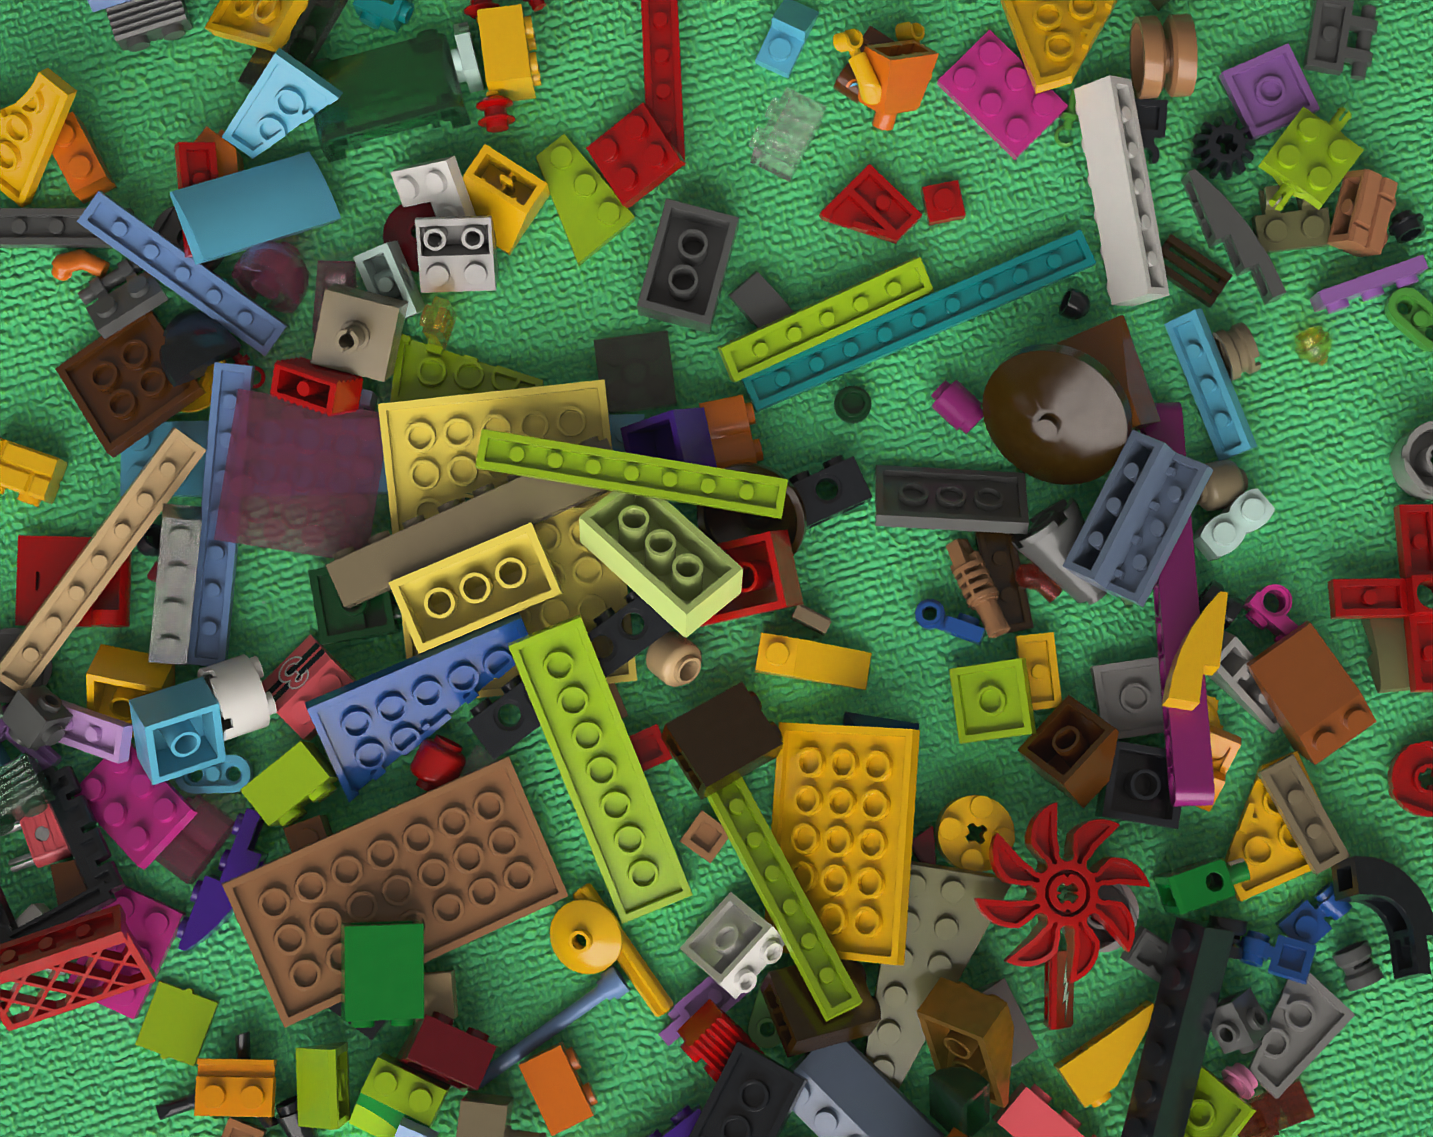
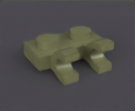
(1292, 229)

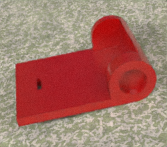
(52, 558)

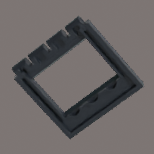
(87, 851)

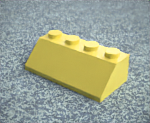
(475, 587)

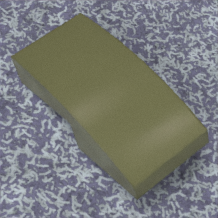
(1389, 654)

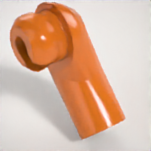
(77, 260)

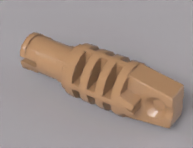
(977, 586)

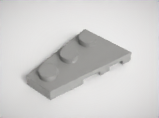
(1301, 1026)

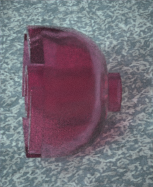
(274, 273)

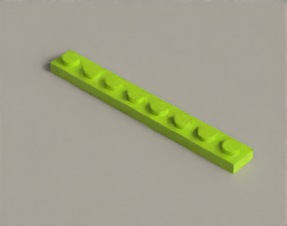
(631, 473)
(785, 900)

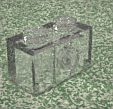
(787, 133)

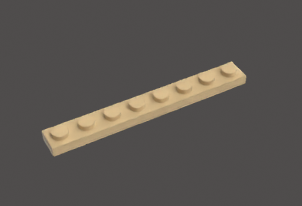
(99, 560)

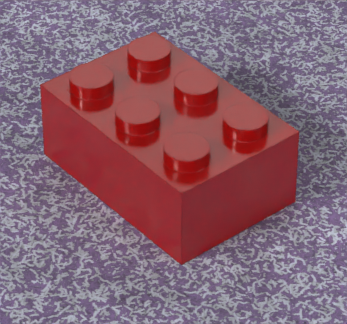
(768, 576)

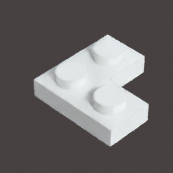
(437, 183)

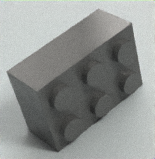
(688, 265)

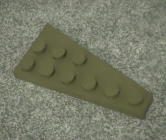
(939, 943)

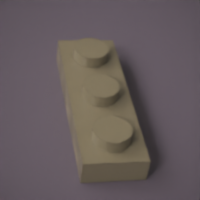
(1303, 814)

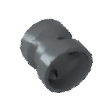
(1358, 965)

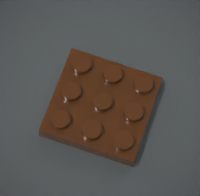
(124, 385)

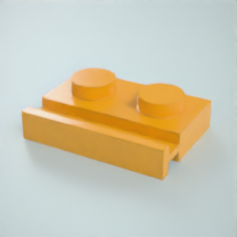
(235, 1087)

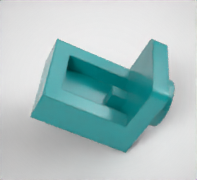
(379, 13)

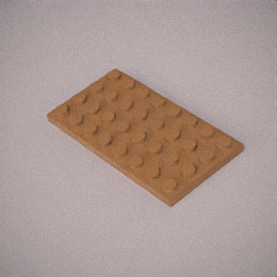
(449, 857)

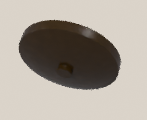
(1057, 414)

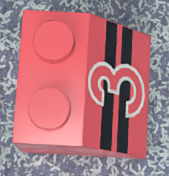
(302, 677)

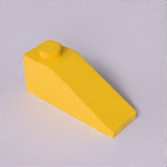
(812, 661)
(1101, 1061)

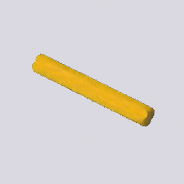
(634, 965)

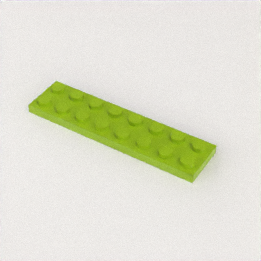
(600, 768)

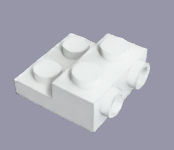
(734, 945)

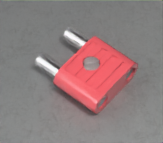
(43, 840)

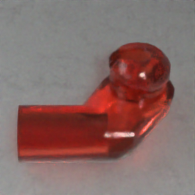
(1031, 577)

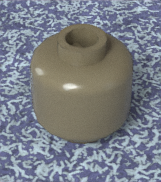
(1223, 486)

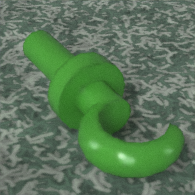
(1068, 117)

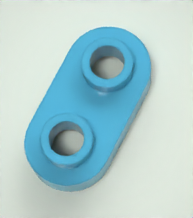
(216, 777)

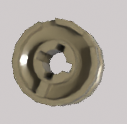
(1237, 350)

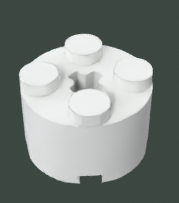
(240, 695)

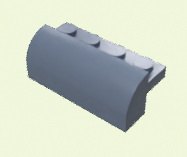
(1137, 518)

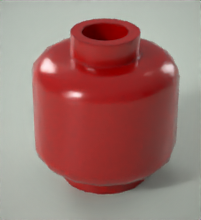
(437, 762)

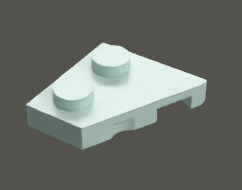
(465, 58)

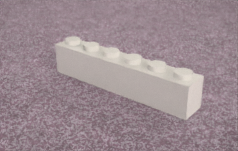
(1121, 191)

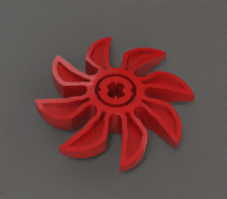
(1042, 892)

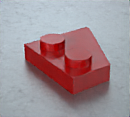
(872, 208)

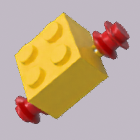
(507, 60)

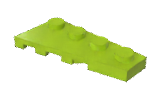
(433, 372)

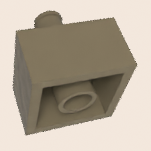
(359, 332)
(488, 1117)

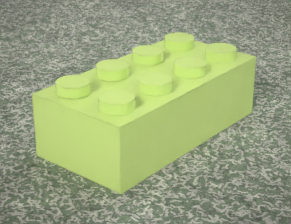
(661, 558)

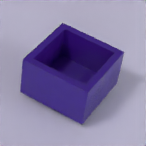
(672, 436)

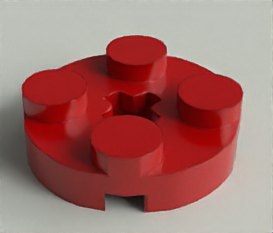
(1404, 781)

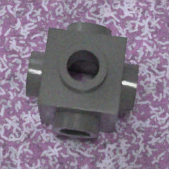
(1239, 1022)

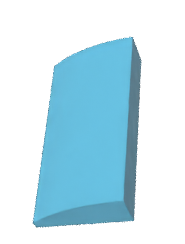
(254, 207)

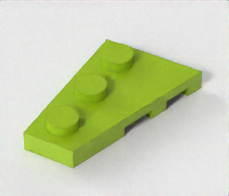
(582, 199)
(1216, 1109)

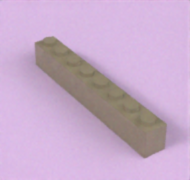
(457, 527)

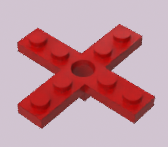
(1399, 595)

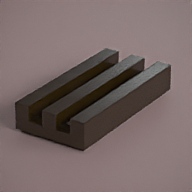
(1201, 261)

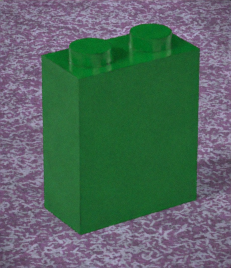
(382, 972)

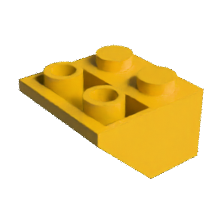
(506, 193)

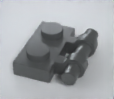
(1329, 36)
(125, 303)

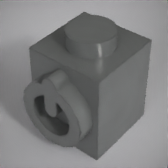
(36, 717)

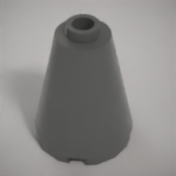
(1049, 544)

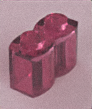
(198, 841)

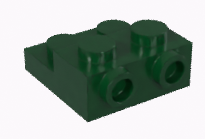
(340, 624)

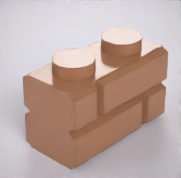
(1363, 213)

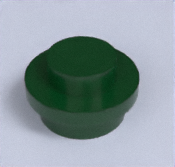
(852, 404)

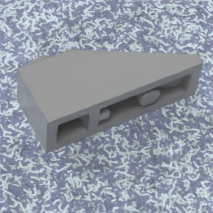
(1239, 683)

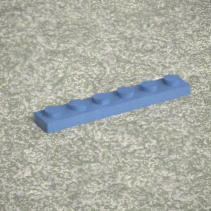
(181, 274)

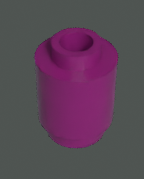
(957, 405)

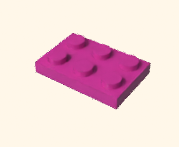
(999, 95)
(133, 810)
(154, 929)

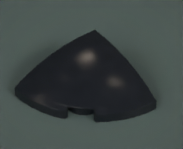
(193, 344)

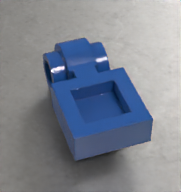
(963, 626)
(1308, 922)
(1288, 958)

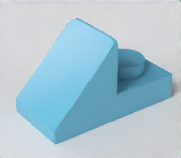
(786, 37)

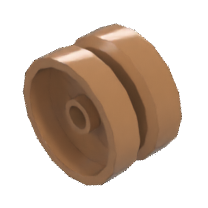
(1163, 56)

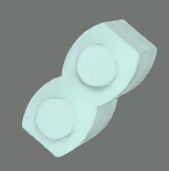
(1229, 528)

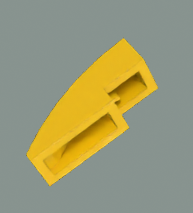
(1196, 656)

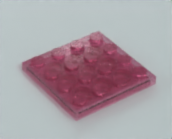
(299, 477)

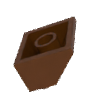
(1073, 751)

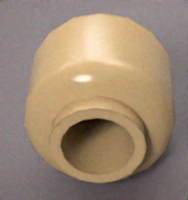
(674, 659)

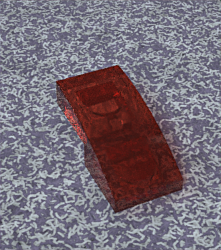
(1278, 1113)

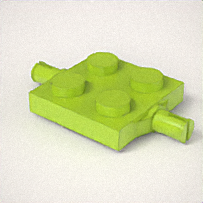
(1310, 158)

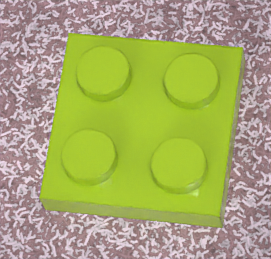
(992, 700)

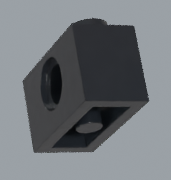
(849, 484)

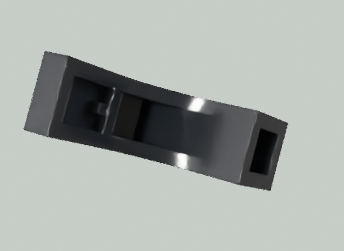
(1396, 902)

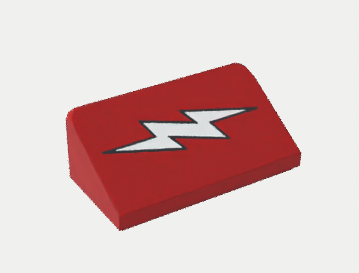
(1057, 993)

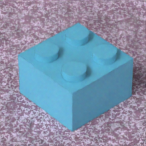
(177, 730)

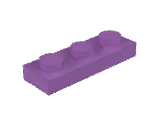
(1369, 285)

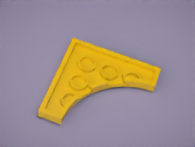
(30, 134)

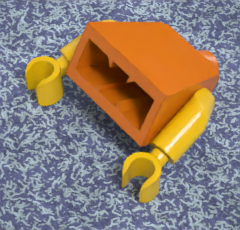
(890, 74)

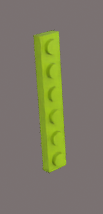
(825, 319)

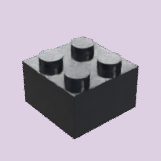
(1138, 788)

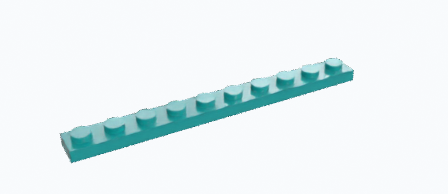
(920, 320)

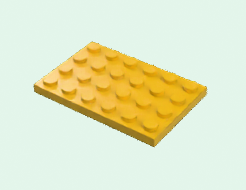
(848, 831)

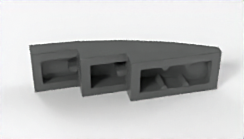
(1225, 225)

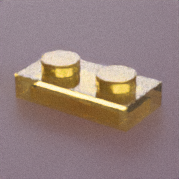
(438, 321)

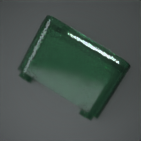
(389, 92)

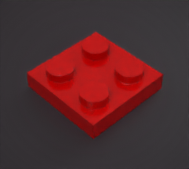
(635, 155)

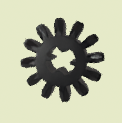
(1236, 148)

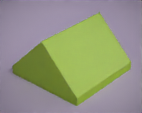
(323, 1085)

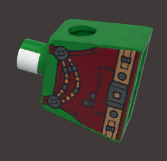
(1186, 888)

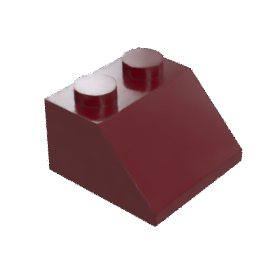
(447, 1052)

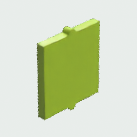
(177, 1023)

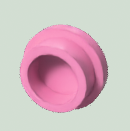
(1240, 1080)

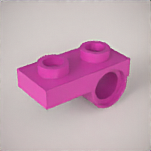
(1276, 622)

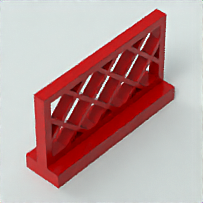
(53, 949)

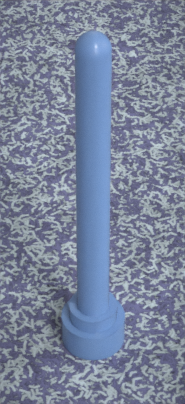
(609, 986)

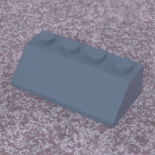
(854, 1098)

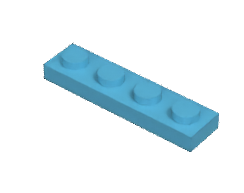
(1210, 384)

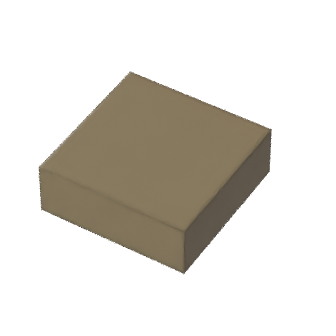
(811, 619)

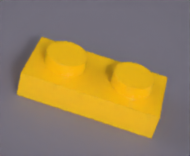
(1041, 668)

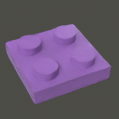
(1268, 91)

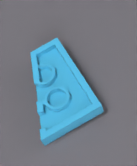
(278, 103)

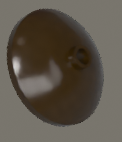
(729, 525)

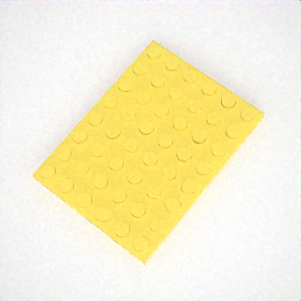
(432, 460)

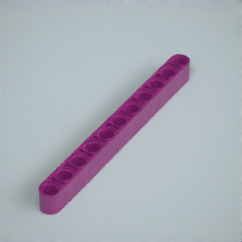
(1175, 612)

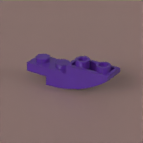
(210, 901)

